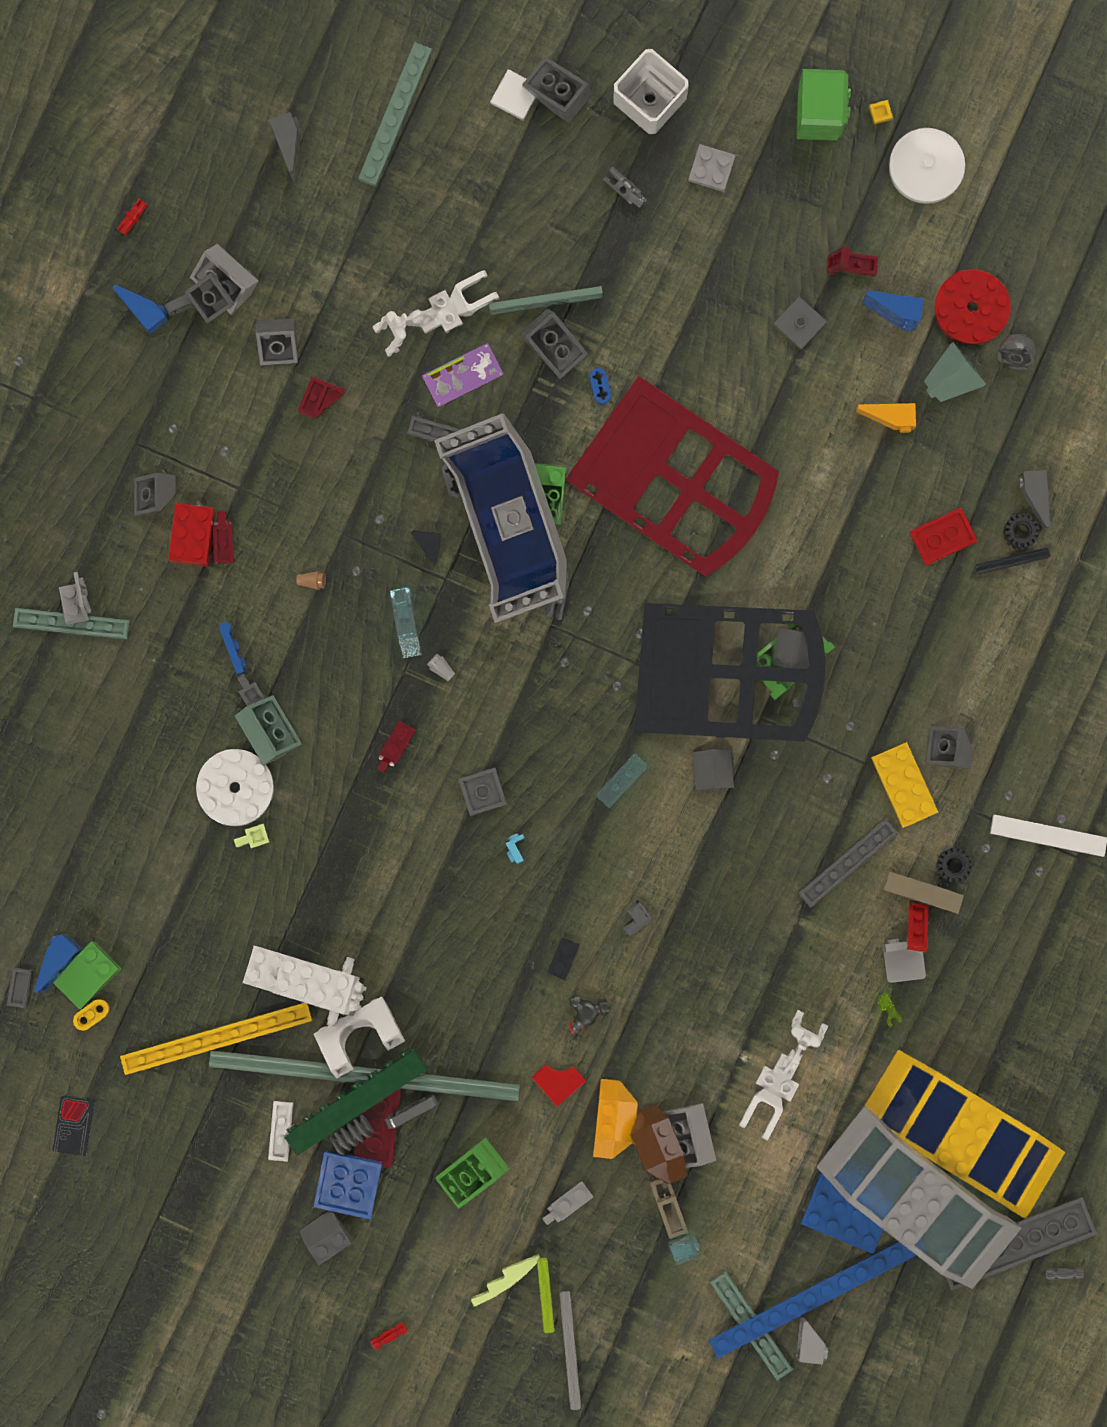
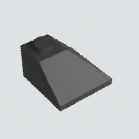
(153, 492)
(949, 748)

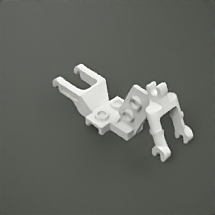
(444, 312)
(778, 1082)

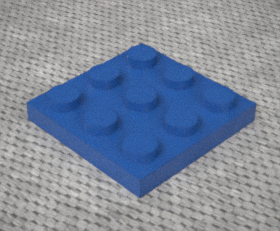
(348, 1184)

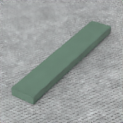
(545, 300)
(56, 623)
(742, 1311)

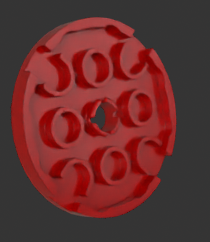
(977, 288)

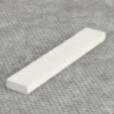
(1048, 835)

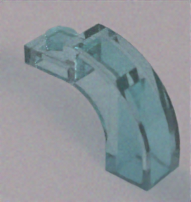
(405, 622)

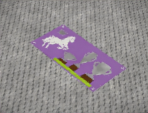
(462, 374)

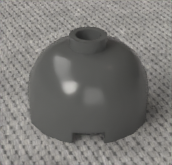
(1017, 351)

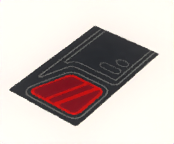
(73, 1125)

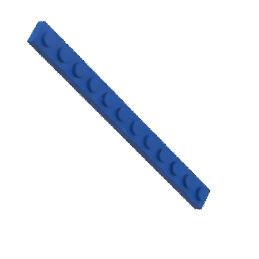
(810, 1298)

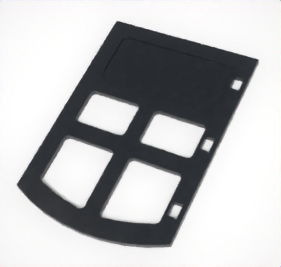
(679, 670)

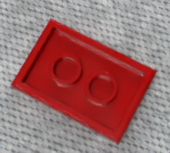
(943, 536)

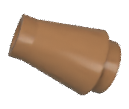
(312, 580)

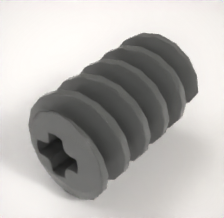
(352, 1135)

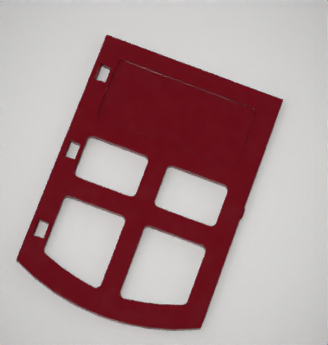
(635, 450)

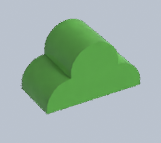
(472, 1173)

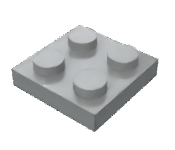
(711, 168)

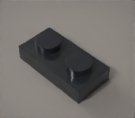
(563, 958)

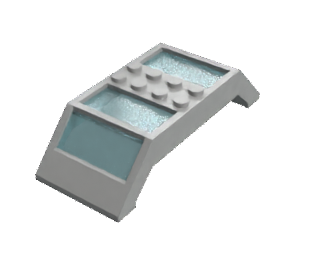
(916, 1200)

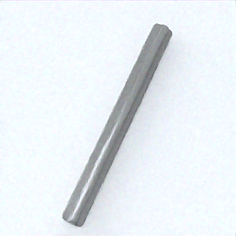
(570, 1352)

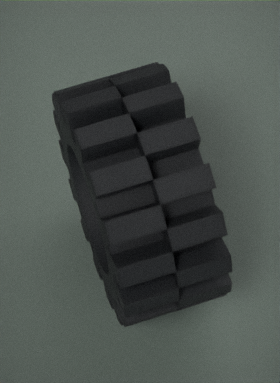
(1027, 522)
(944, 871)

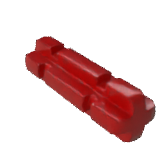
(388, 1336)

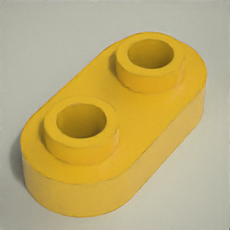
(91, 1014)

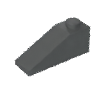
(1035, 492)

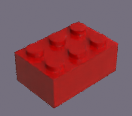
(192, 535)

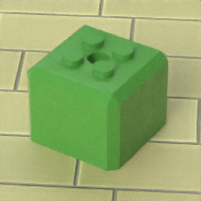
(822, 104)

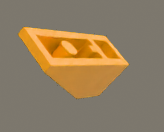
(894, 416)

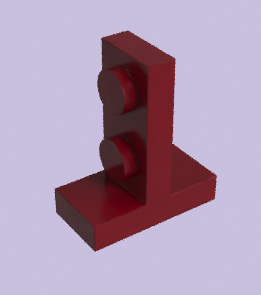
(851, 262)

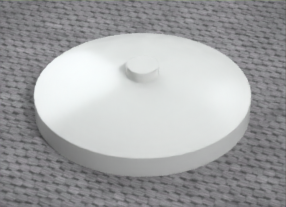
(926, 165)

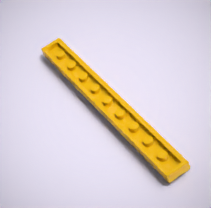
(216, 1038)

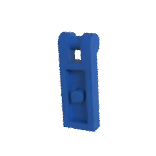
(232, 647)

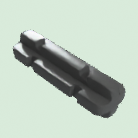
(1064, 1273)

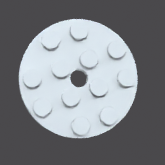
(215, 782)

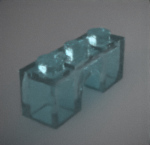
(684, 1248)

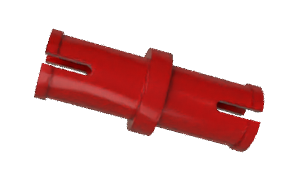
(132, 217)

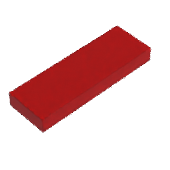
(917, 927)

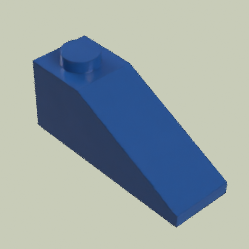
(145, 310)

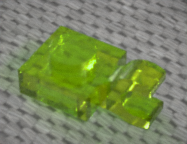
(886, 1004)

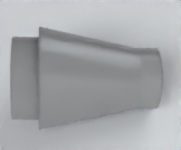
(441, 667)

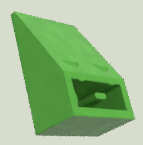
(553, 484)

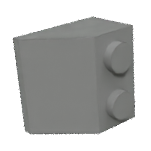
(809, 1345)

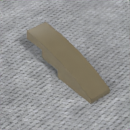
(923, 892)

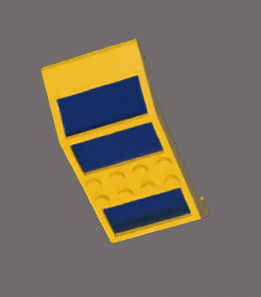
(964, 1133)

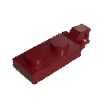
(223, 540)
(395, 746)

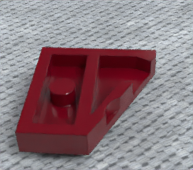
(319, 397)

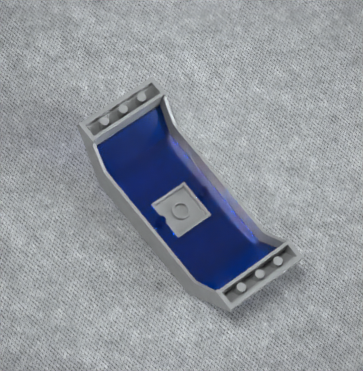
(507, 515)

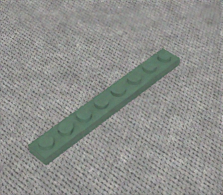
(395, 114)

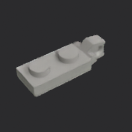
(568, 1203)

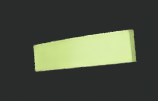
(511, 1275)

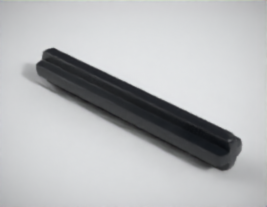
(1011, 561)

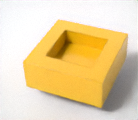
(880, 112)

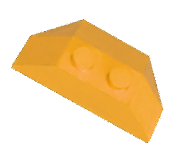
(614, 1119)

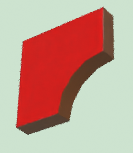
(558, 1084)

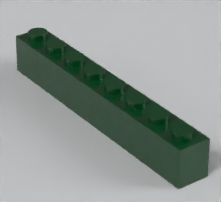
(356, 1101)

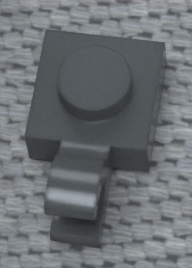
(249, 693)

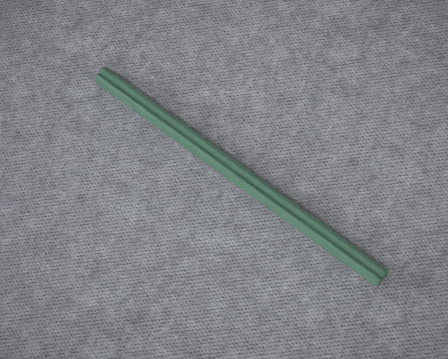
(322, 1071)

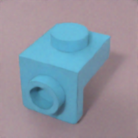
(514, 854)

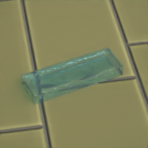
(621, 780)

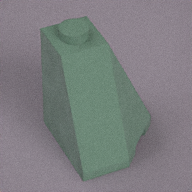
(952, 375)

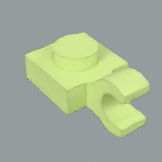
(254, 836)

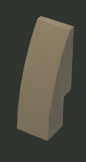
(668, 1207)

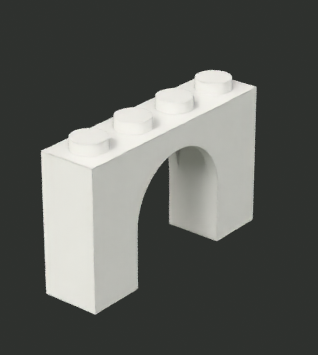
(333, 1039)

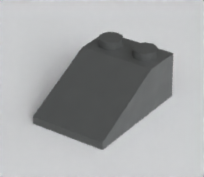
(558, 89)
(287, 135)
(553, 343)

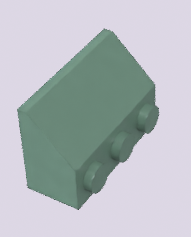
(268, 729)

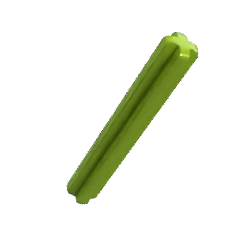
(545, 1294)

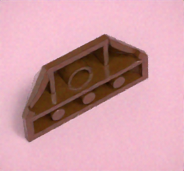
(658, 1145)

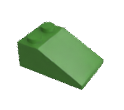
(87, 975)

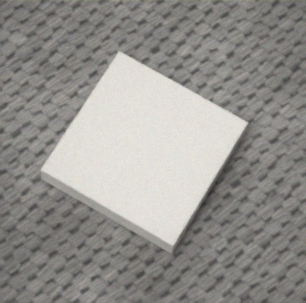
(513, 96)

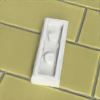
(281, 1121)

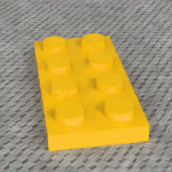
(904, 785)

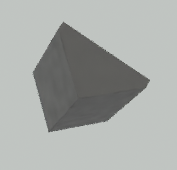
(790, 649)
(713, 769)

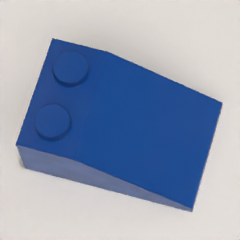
(897, 309)
(56, 960)

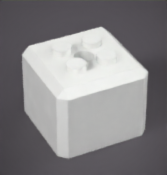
(650, 76)

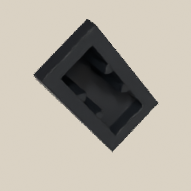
(429, 543)

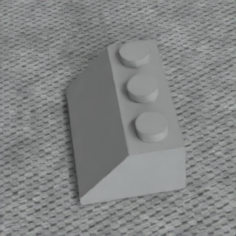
(231, 275)
(692, 1134)

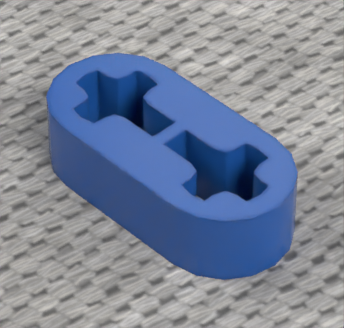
(604, 385)

